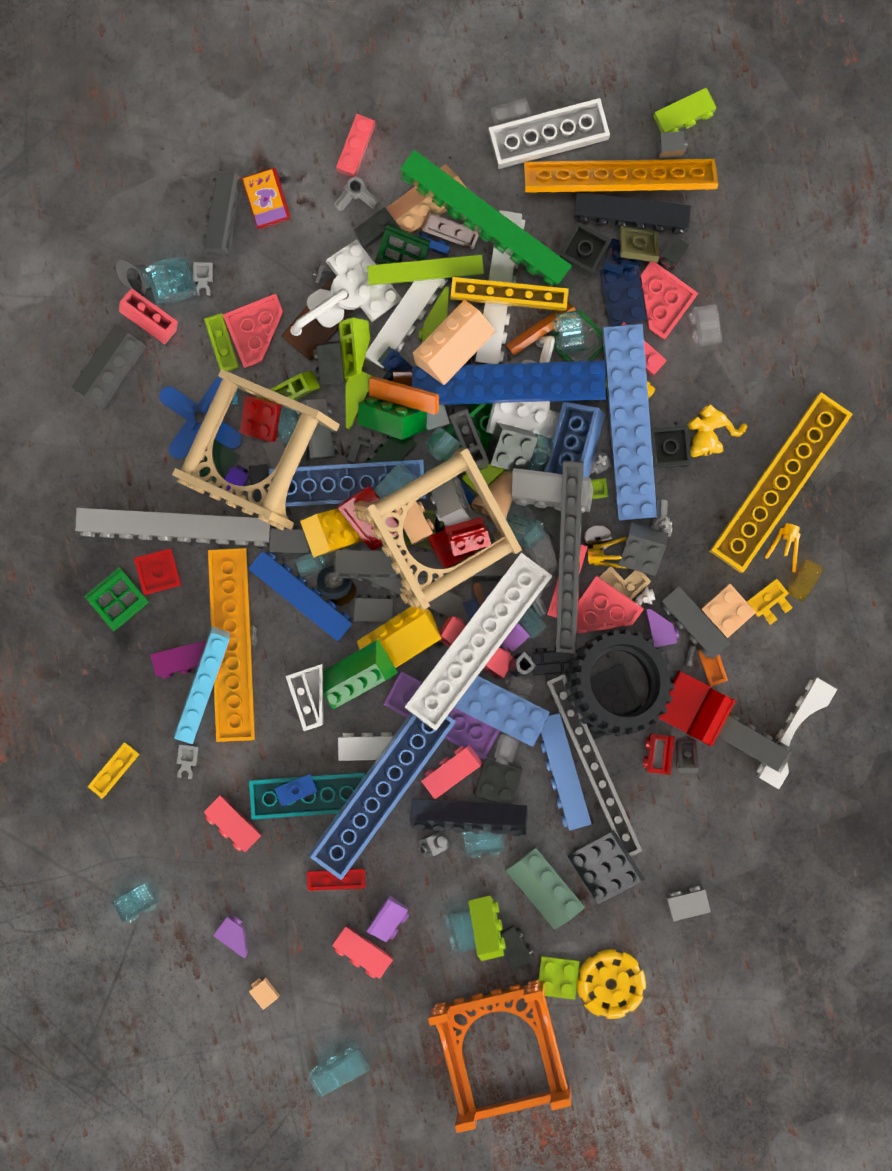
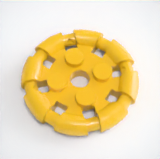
(622, 987)

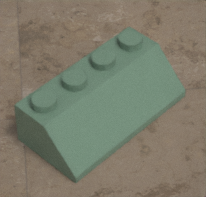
(545, 888)

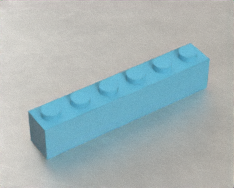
(202, 685)

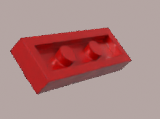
(325, 880)

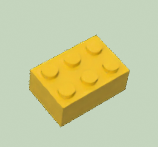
(329, 532)

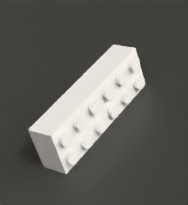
(549, 133)

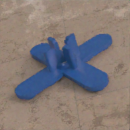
(187, 409)

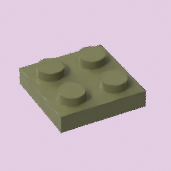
(639, 244)

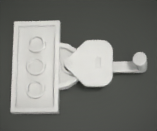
(351, 283)
(528, 415)

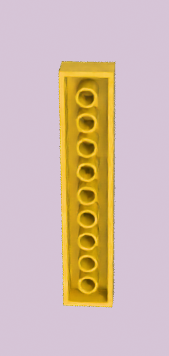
(780, 482)

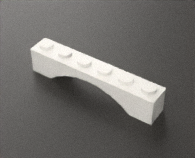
(816, 697)

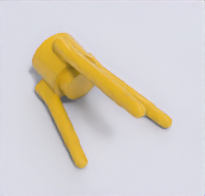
(789, 533)
(597, 556)

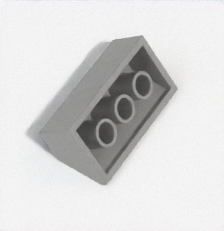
(544, 489)

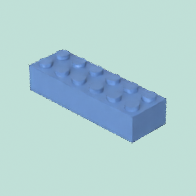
(503, 710)

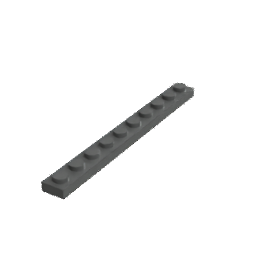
(569, 556)

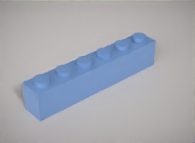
(564, 774)

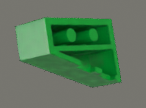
(391, 418)

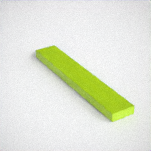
(425, 270)

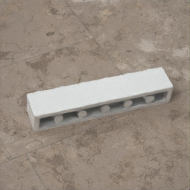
(404, 318)

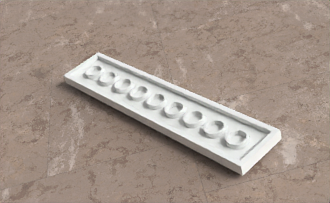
(478, 641)

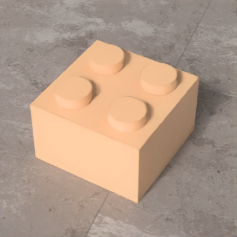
(415, 523)
(727, 610)

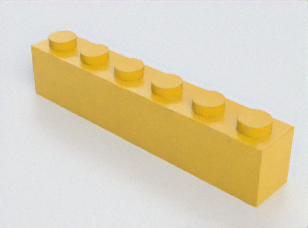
(509, 294)

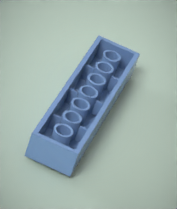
(339, 482)

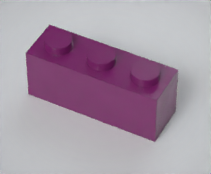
(177, 659)

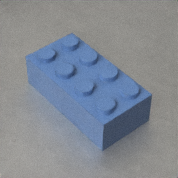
(576, 437)

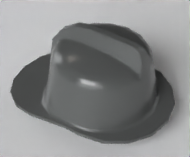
(133, 276)

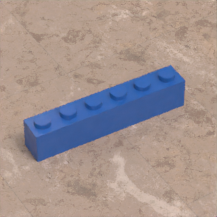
(299, 595)

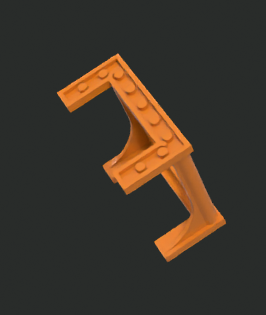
(534, 995)

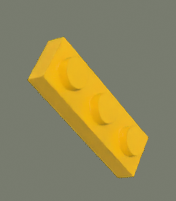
(113, 770)

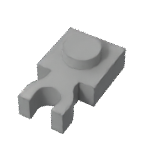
(203, 275)
(187, 757)

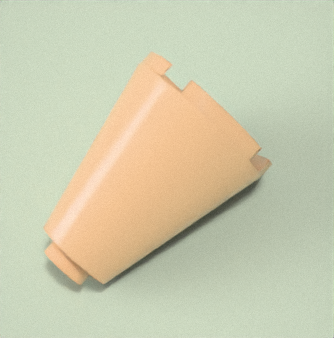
(502, 492)

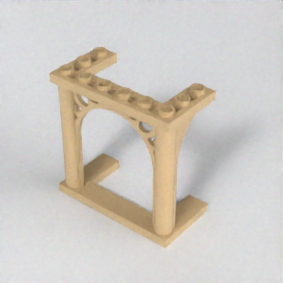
(272, 505)
(378, 511)

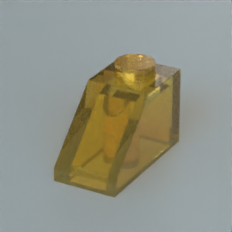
(804, 579)

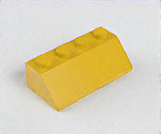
(405, 635)

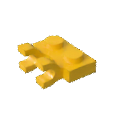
(769, 597)

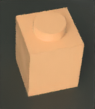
(263, 992)

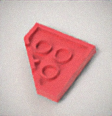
(664, 299)
(254, 328)
(605, 608)

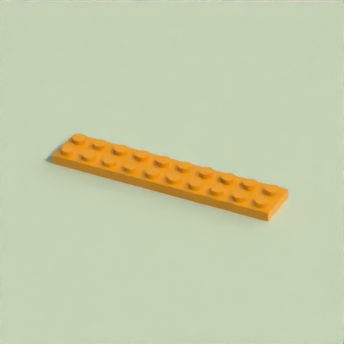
(620, 175)
(232, 614)

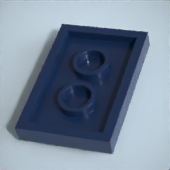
(622, 297)

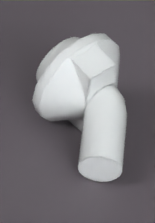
(647, 597)

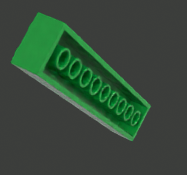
(484, 219)

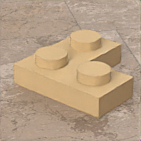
(630, 586)

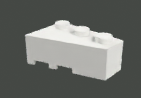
(308, 695)

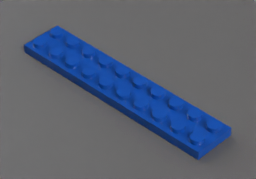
(518, 383)

